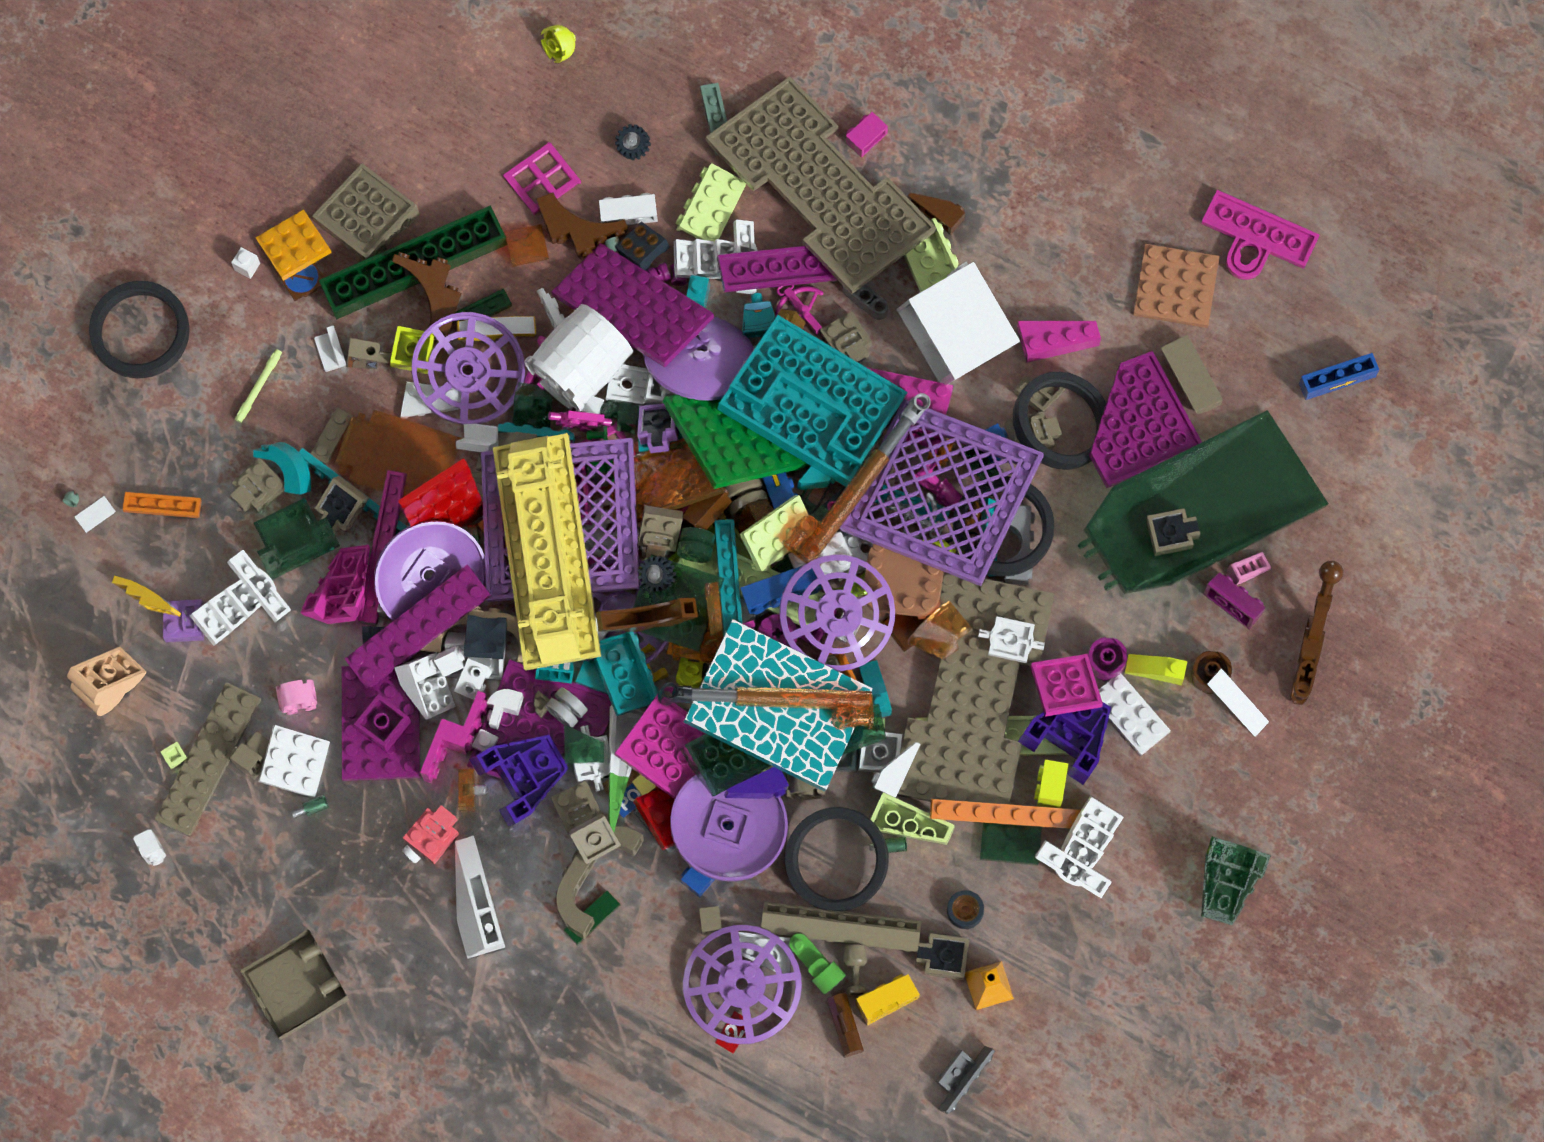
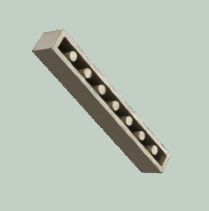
(841, 926)

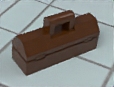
(845, 1024)

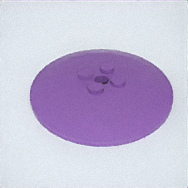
(706, 373)
(412, 552)
(724, 854)

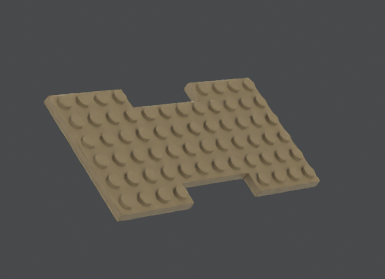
(855, 224)
(963, 739)

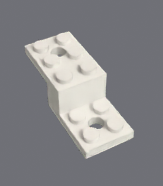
(644, 388)
(839, 545)

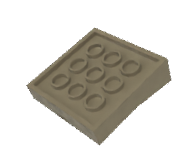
(366, 213)
(294, 985)

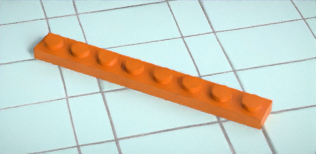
(1003, 813)

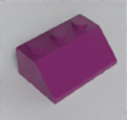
(1234, 600)

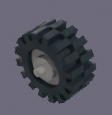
(632, 142)
(657, 573)

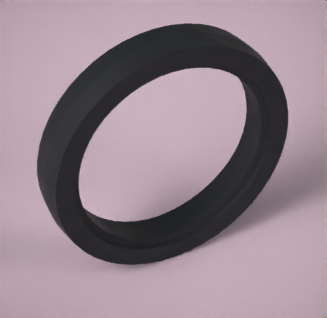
(123, 292)
(1023, 429)
(1028, 562)
(794, 844)

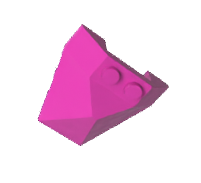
(342, 589)

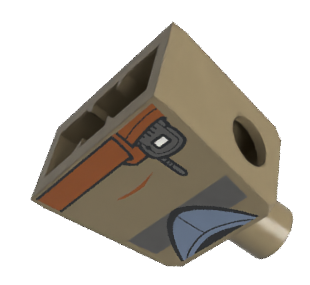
(365, 354)

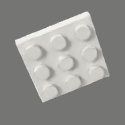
(294, 761)

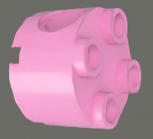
(296, 696)

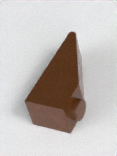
(944, 211)

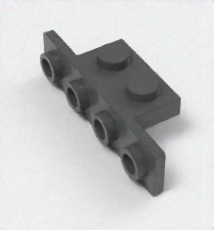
(959, 1076)

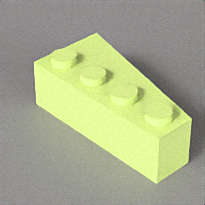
(905, 820)

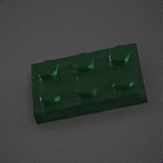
(1010, 843)

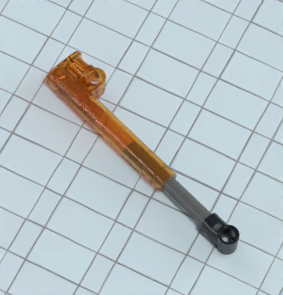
(852, 704)

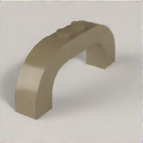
(575, 875)

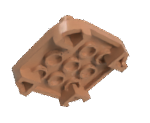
(912, 583)

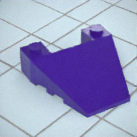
(1075, 733)
(527, 770)

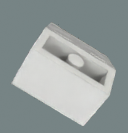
(425, 685)

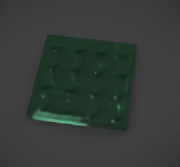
(688, 584)

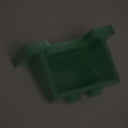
(293, 538)

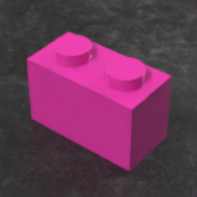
(866, 134)

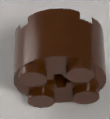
(1207, 662)

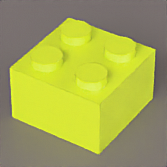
(404, 346)
(1052, 784)

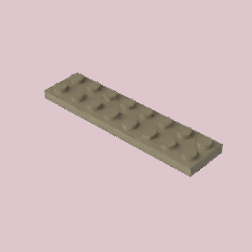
(207, 759)

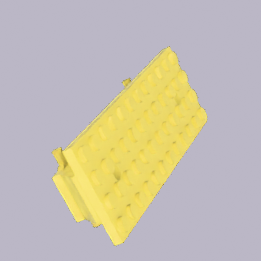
(546, 551)

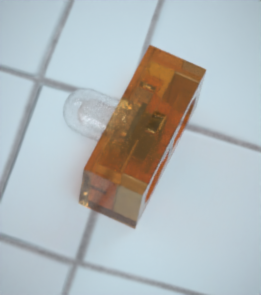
(469, 789)

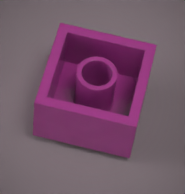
(382, 723)

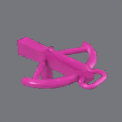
(803, 310)

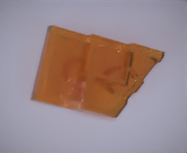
(940, 632)

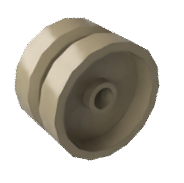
(742, 494)

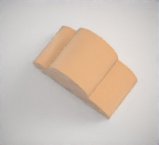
(105, 679)

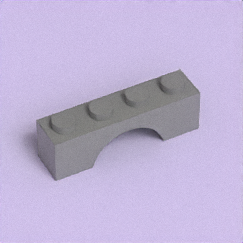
(1021, 527)

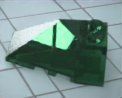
(1229, 878)

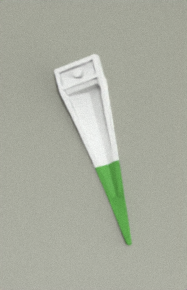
(618, 770)

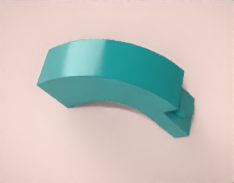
(294, 468)

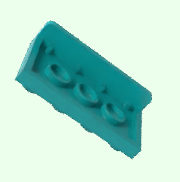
(625, 673)

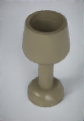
(855, 957)

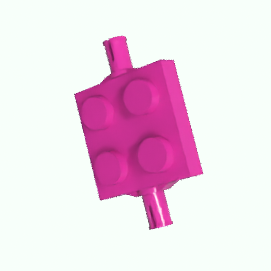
(581, 420)

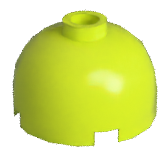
(558, 42)

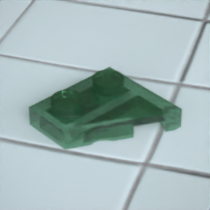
(581, 748)

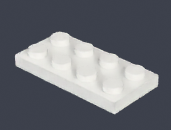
(1132, 715)

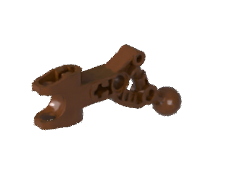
(1330, 573)

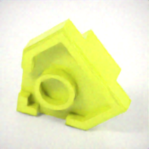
(689, 673)

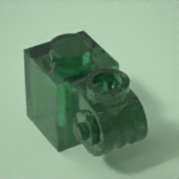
(625, 414)

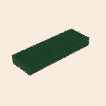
(489, 305)
(600, 911)

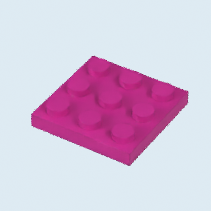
(1066, 685)

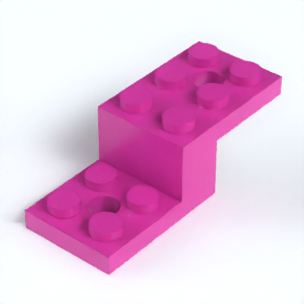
(454, 737)

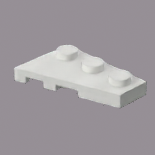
(414, 405)
(777, 952)

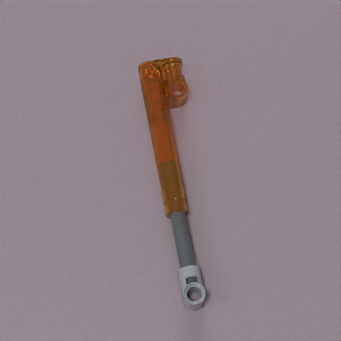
(812, 542)

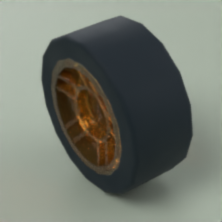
(963, 899)

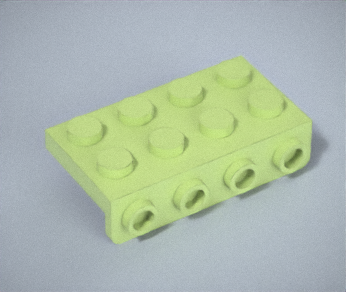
(710, 204)
(931, 259)
(766, 536)

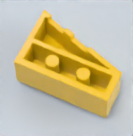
(887, 998)

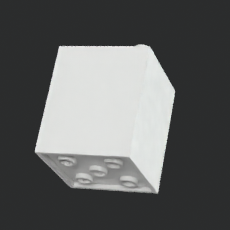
(957, 324)

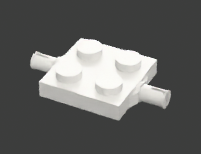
(551, 308)
(1011, 639)
(594, 771)

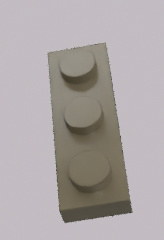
(331, 436)

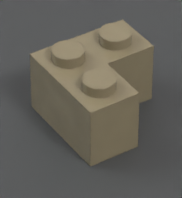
(250, 757)

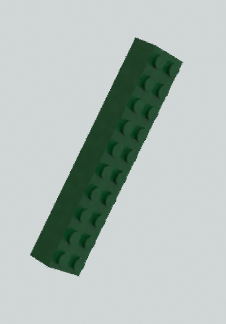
(381, 278)

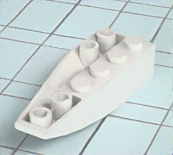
(474, 903)

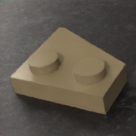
(1041, 399)

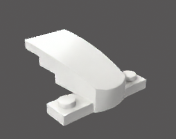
(700, 256)
(239, 601)
(1083, 847)

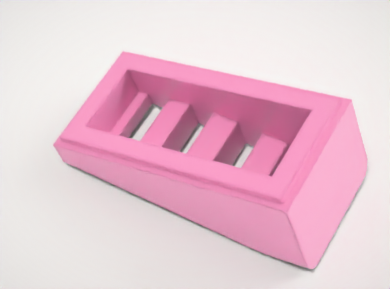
(1239, 576)

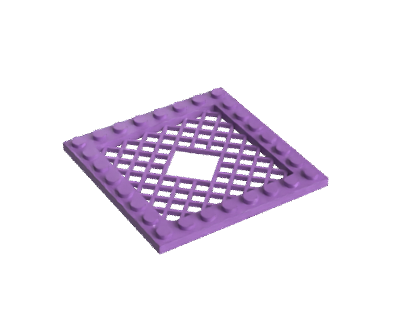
(627, 538)
(973, 570)

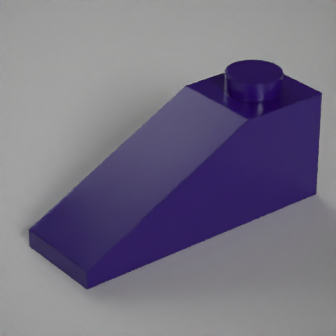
(762, 786)

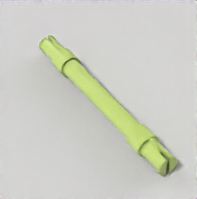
(246, 406)

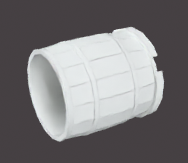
(579, 357)

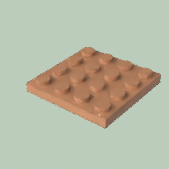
(1176, 285)

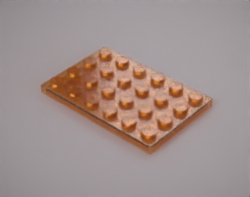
(669, 479)

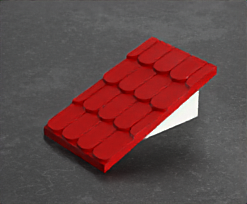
(446, 497)

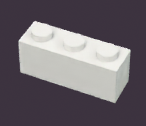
(628, 207)

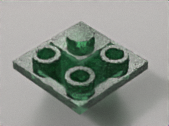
(531, 406)

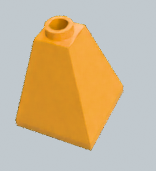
(986, 992)

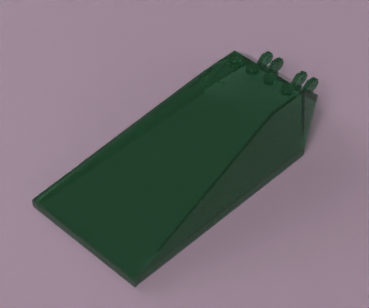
(1234, 485)

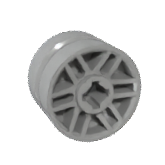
(566, 707)

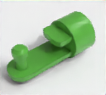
(825, 974)

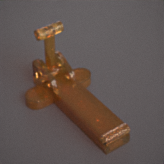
(713, 635)

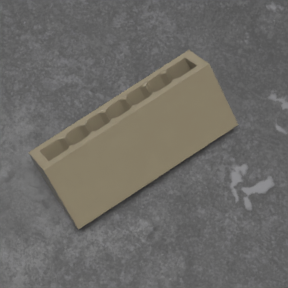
(1192, 375)

